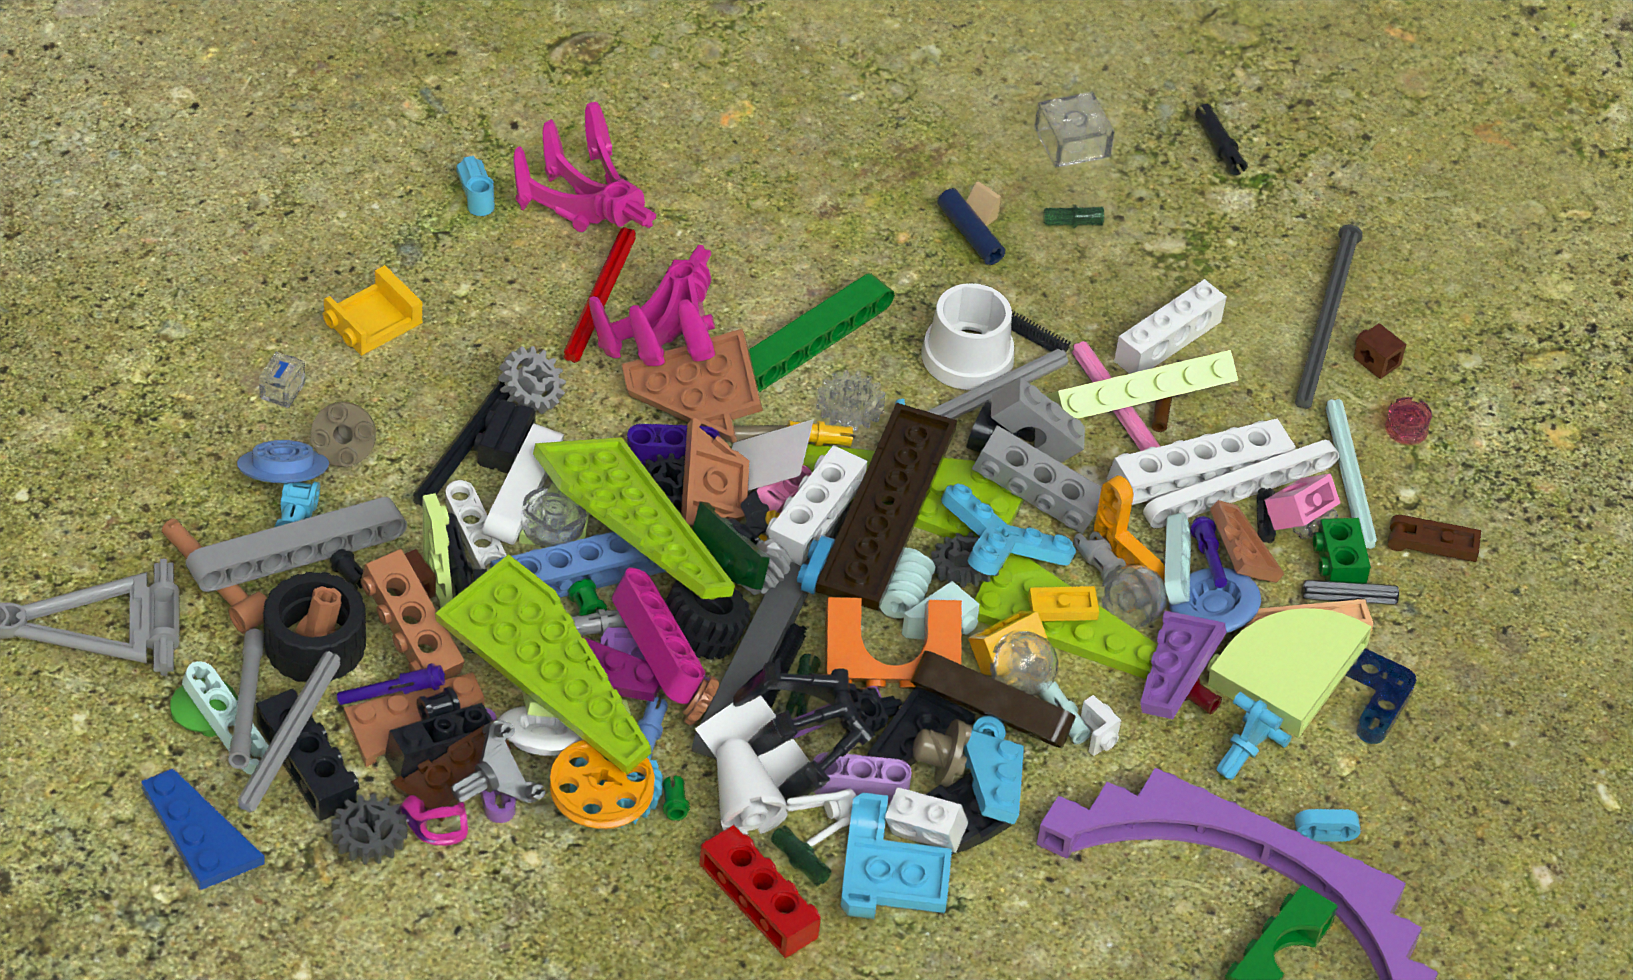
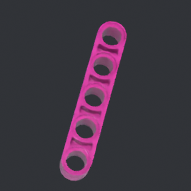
(658, 635)

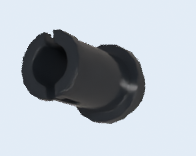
(344, 563)

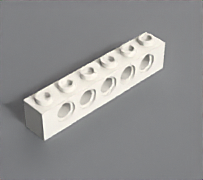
(1199, 459)

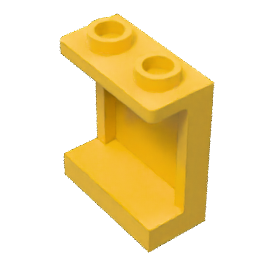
(374, 313)

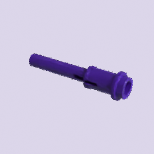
(1203, 531)
(413, 681)

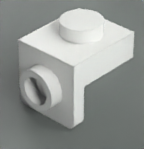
(1102, 723)

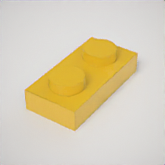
(1064, 603)

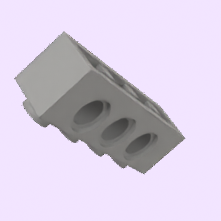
(1039, 479)

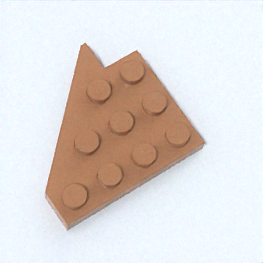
(704, 390)

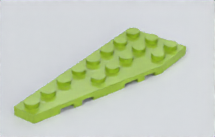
(623, 495)

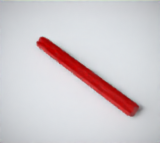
(601, 290)

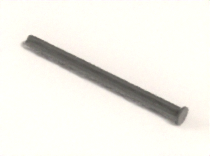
(1349, 236)

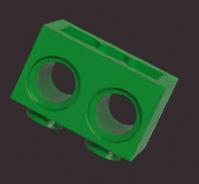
(1341, 550)

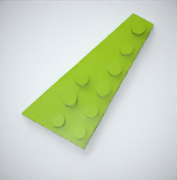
(1100, 640)

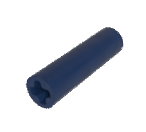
(971, 226)

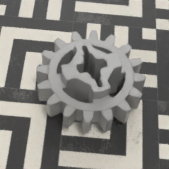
(532, 379)

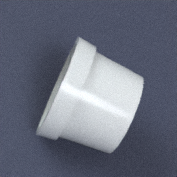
(963, 357)

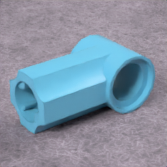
(476, 186)

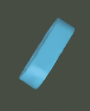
(1328, 824)

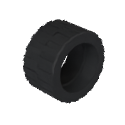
(298, 654)

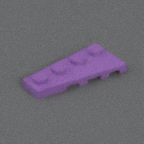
(1180, 657)

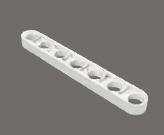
(1242, 482)
(472, 532)

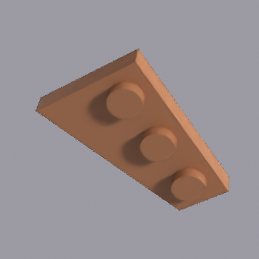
(1243, 544)

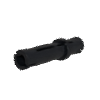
(1225, 147)
(460, 567)

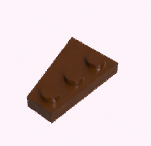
(434, 779)

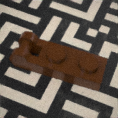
(1434, 537)

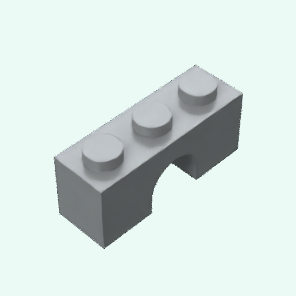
(1024, 406)

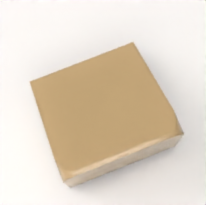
(984, 203)

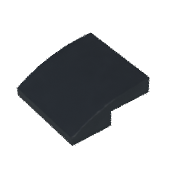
(979, 827)

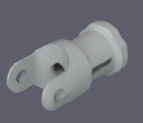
(1098, 553)

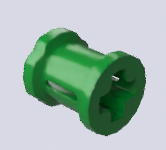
(587, 598)

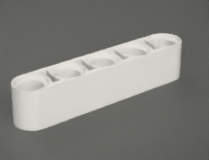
(524, 476)

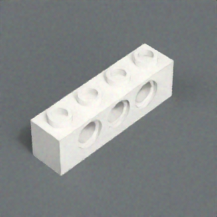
(1170, 328)
(817, 503)

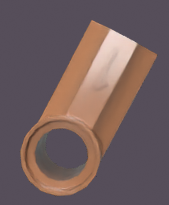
(321, 614)

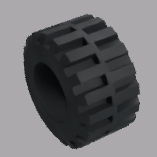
(709, 624)

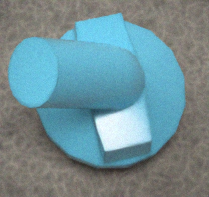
(990, 726)

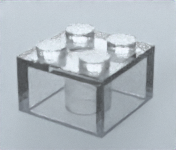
(1074, 129)

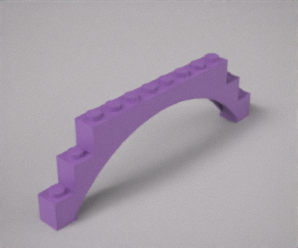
(1187, 813)

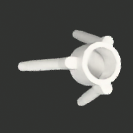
(836, 805)

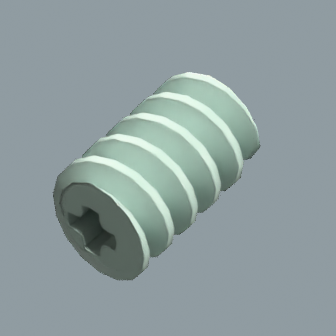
(908, 583)

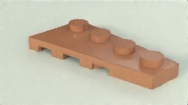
(373, 719)

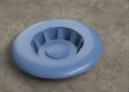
(282, 462)
(1232, 604)

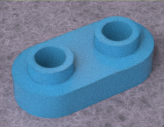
(818, 555)

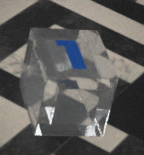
(282, 379)

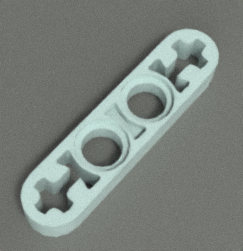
(1177, 558)
(219, 719)

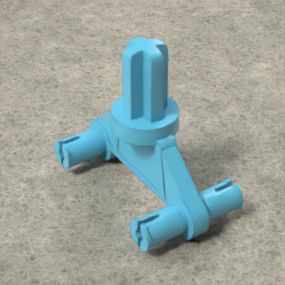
(1258, 727)

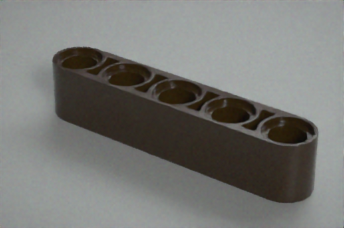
(993, 698)

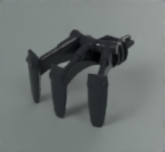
(857, 710)

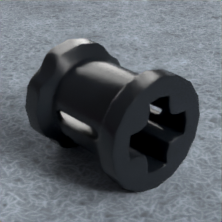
(438, 704)

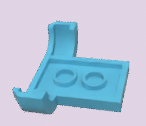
(889, 870)

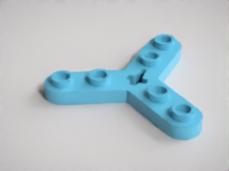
(998, 538)

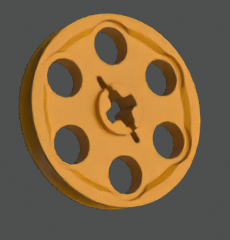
(605, 795)

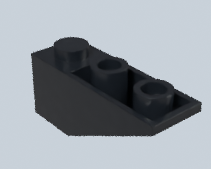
(431, 737)

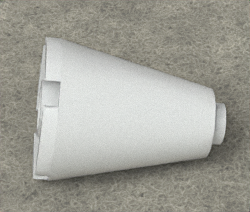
(746, 790)

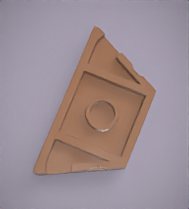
(712, 475)

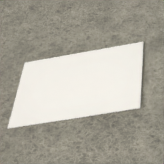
(775, 454)
(744, 723)

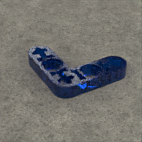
(1385, 689)

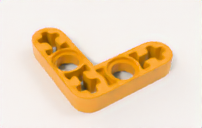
(1113, 521)

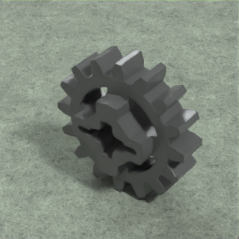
(952, 560)
(369, 829)

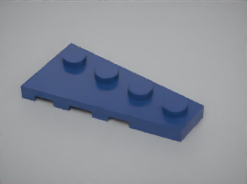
(200, 834)

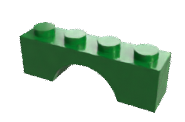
(1301, 922)

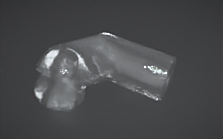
(1307, 531)

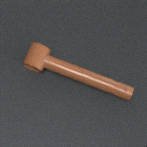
(245, 610)

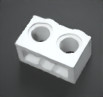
(926, 819)

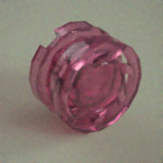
(1408, 420)

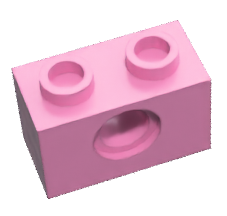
(1302, 501)

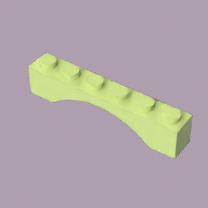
(1147, 385)

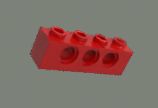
(722, 861)

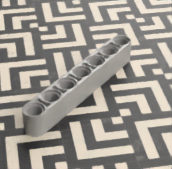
(295, 544)

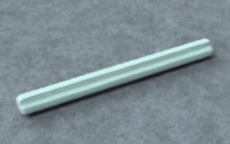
(1350, 469)

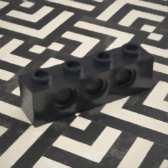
(312, 761)

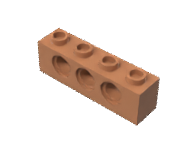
(396, 572)

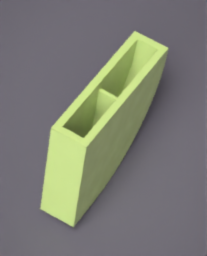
(1290, 662)

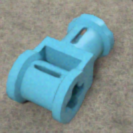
(298, 501)

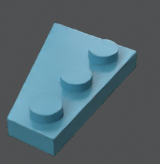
(996, 775)

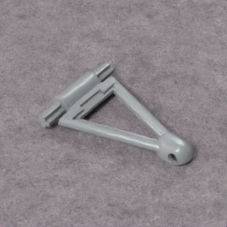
(152, 618)

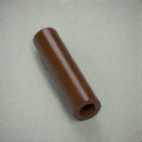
(1161, 414)

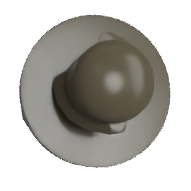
(343, 433)
(943, 750)

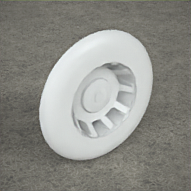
(538, 733)

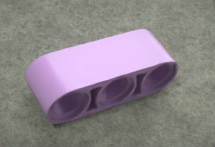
(866, 775)

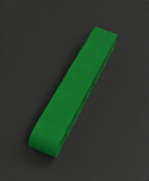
(819, 329)

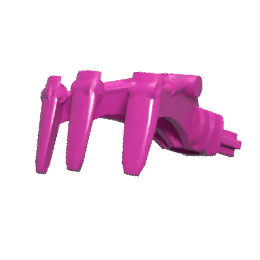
(615, 201)
(664, 315)

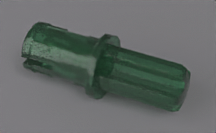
(1074, 216)

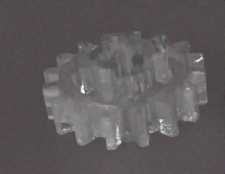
(850, 400)

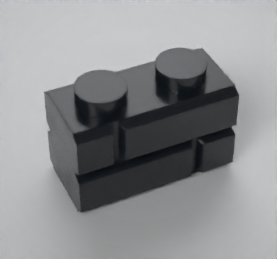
(504, 435)

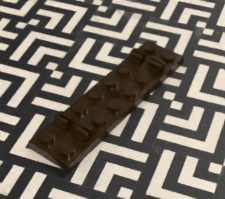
(877, 533)

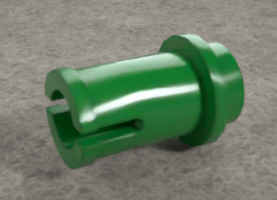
(675, 802)

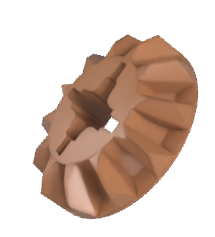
(700, 701)

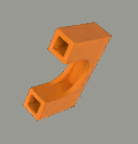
(846, 649)

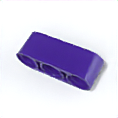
(655, 439)

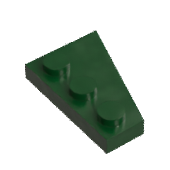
(734, 553)

